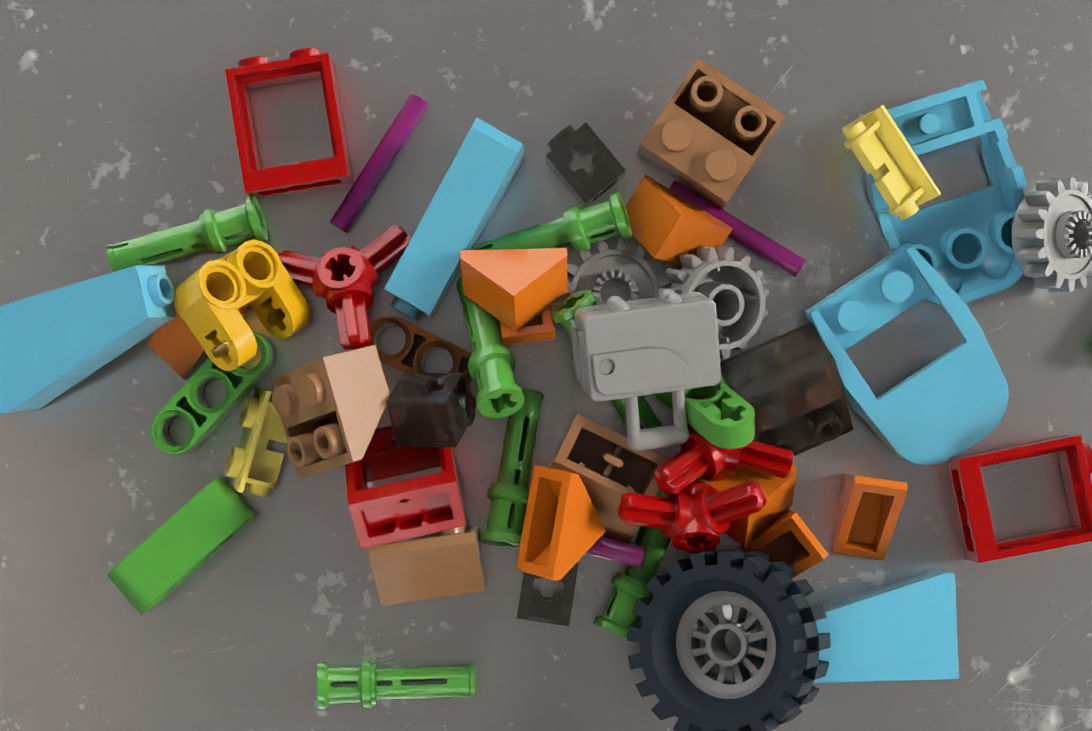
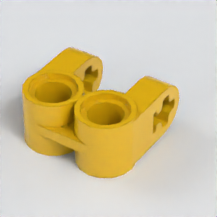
(241, 278)

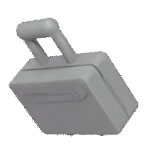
(647, 350)

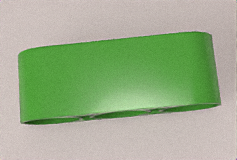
(192, 407)
(180, 545)

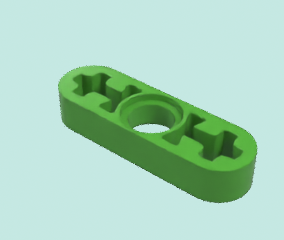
(705, 415)

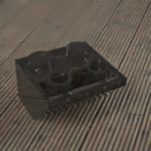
(792, 390)

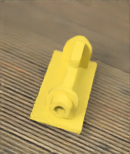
(891, 162)
(252, 459)

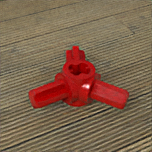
(348, 280)
(713, 463)
(694, 514)

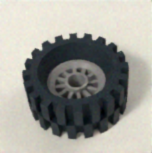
(676, 662)

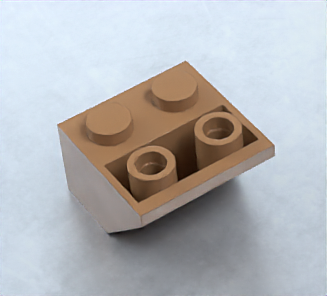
(710, 133)
(331, 408)
(608, 470)
(429, 566)

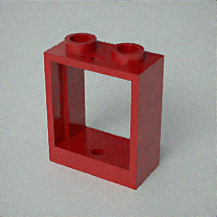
(295, 177)
(407, 506)
(973, 506)

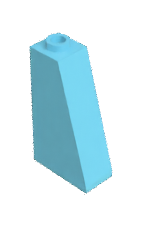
(455, 219)
(75, 330)
(893, 632)

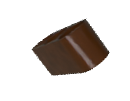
(417, 347)

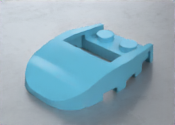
(970, 234)
(941, 405)

